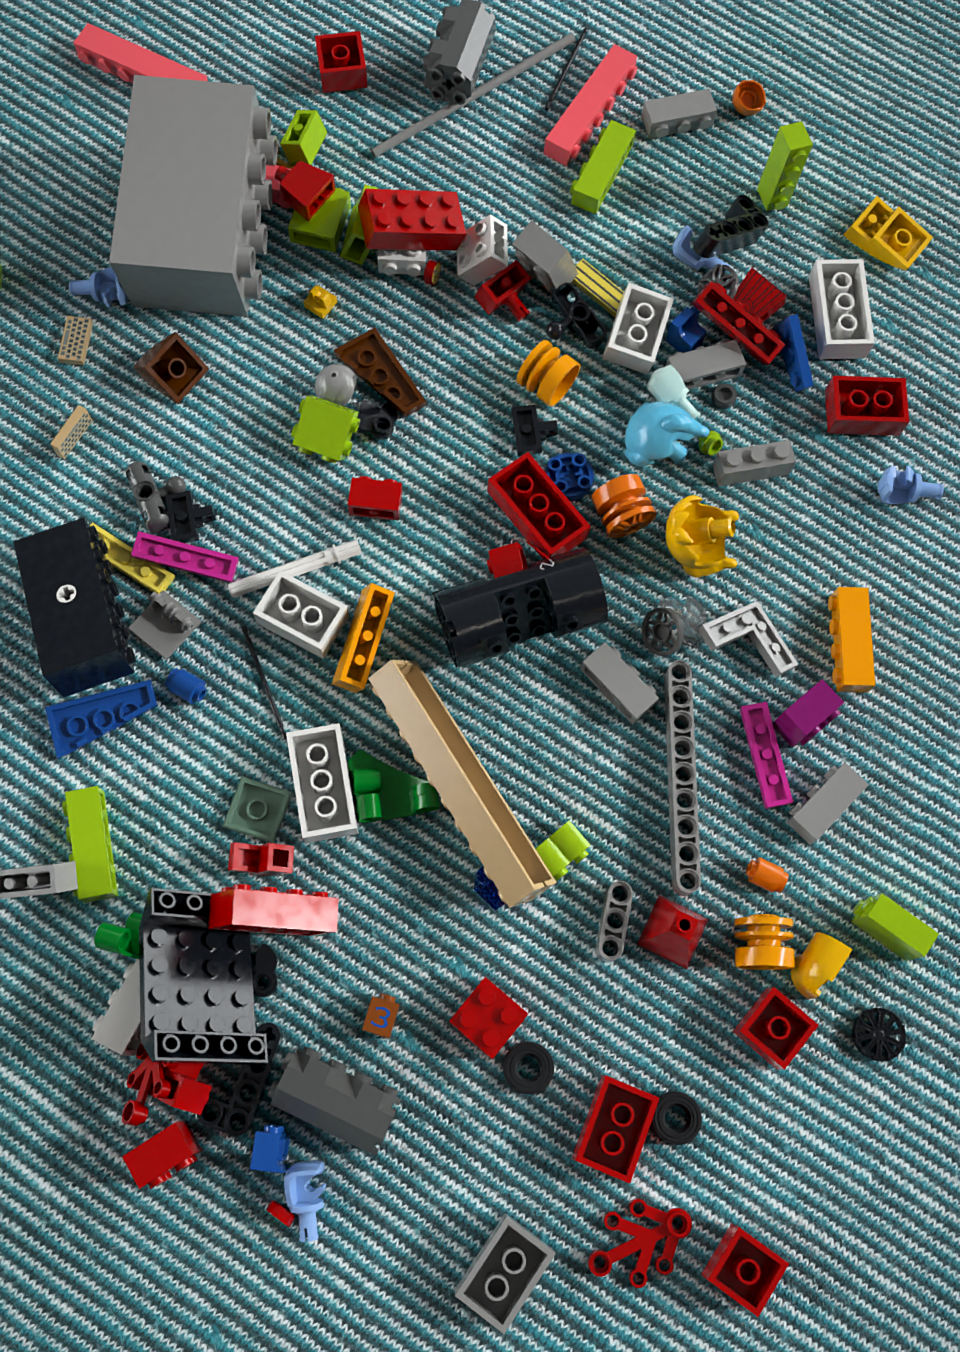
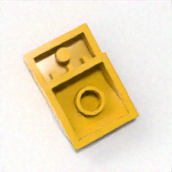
(888, 234)

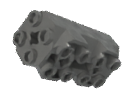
(460, 52)
(335, 1099)

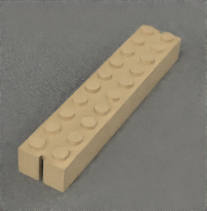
(462, 782)

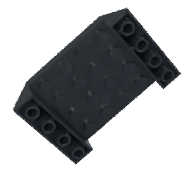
(195, 985)

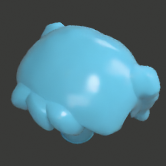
(655, 431)

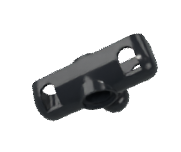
(583, 327)

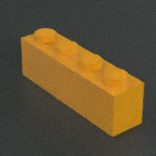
(363, 638)
(851, 639)

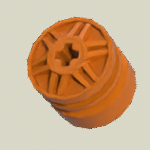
(623, 505)

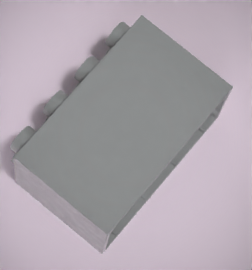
(193, 196)

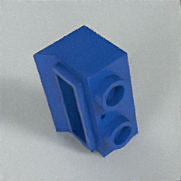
(270, 1149)

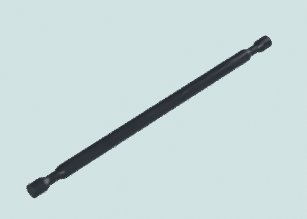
(566, 69)
(264, 682)

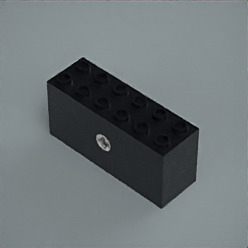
(74, 607)

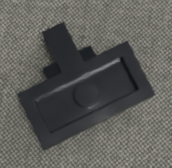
(531, 430)
(186, 516)

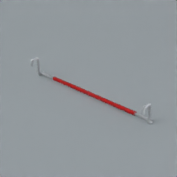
(538, 550)

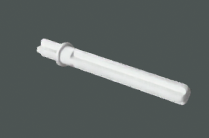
(295, 567)

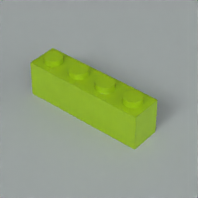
(784, 166)
(602, 167)
(90, 844)

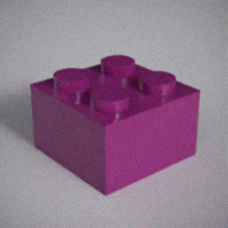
(808, 714)

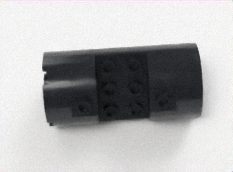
(489, 615)

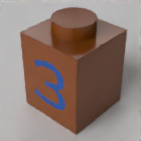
(381, 1015)

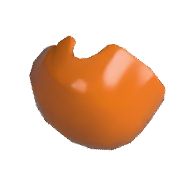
(748, 98)

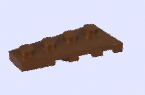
(380, 369)

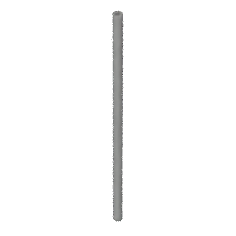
(477, 92)

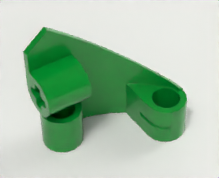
(386, 791)
(120, 939)

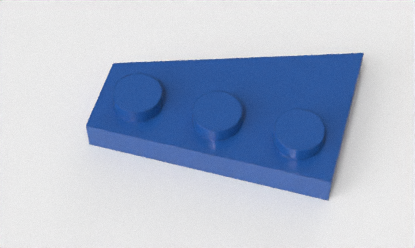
(794, 353)

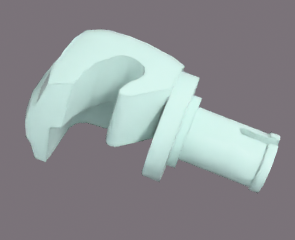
(669, 387)

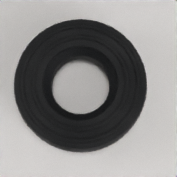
(545, 1074)
(693, 1121)

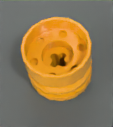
(548, 373)
(764, 943)

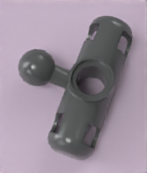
(144, 484)

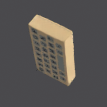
(75, 340)
(71, 432)

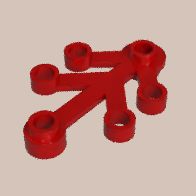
(141, 1079)
(644, 1239)

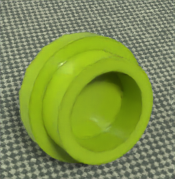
(710, 444)

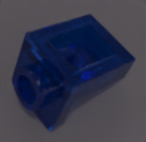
(487, 889)

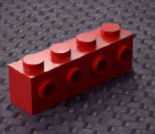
(738, 323)

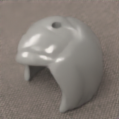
(335, 384)

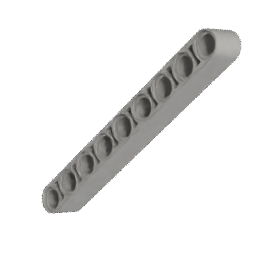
(677, 788)

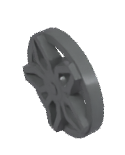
(721, 279)
(663, 631)

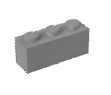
(678, 113)
(709, 364)
(753, 463)
(619, 682)
(826, 802)
(38, 880)

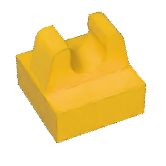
(320, 301)

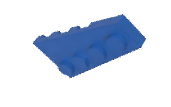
(93, 716)

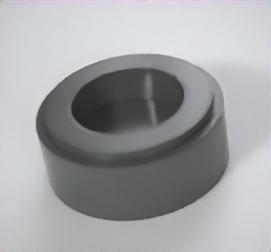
(724, 396)

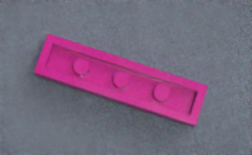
(184, 557)
(766, 755)

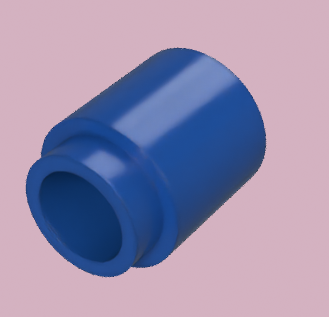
(186, 685)

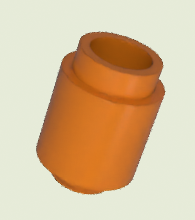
(767, 875)

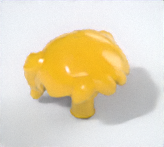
(698, 536)

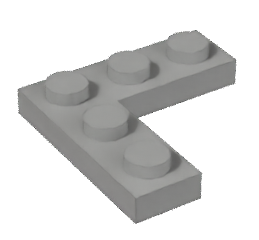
(754, 622)

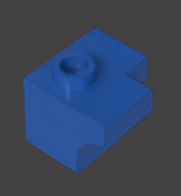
(685, 332)

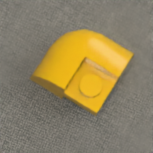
(818, 964)

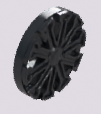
(878, 1034)

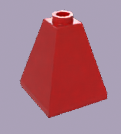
(672, 932)

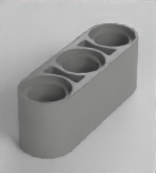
(622, 911)

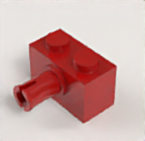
(503, 290)

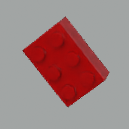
(866, 405)
(615, 1128)

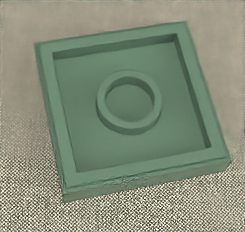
(257, 810)

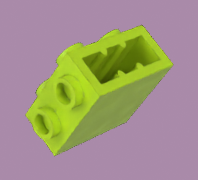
(325, 428)

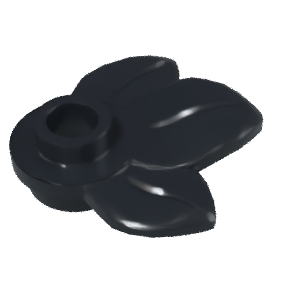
(373, 418)
(264, 967)

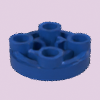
(571, 474)

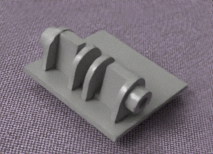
(164, 624)

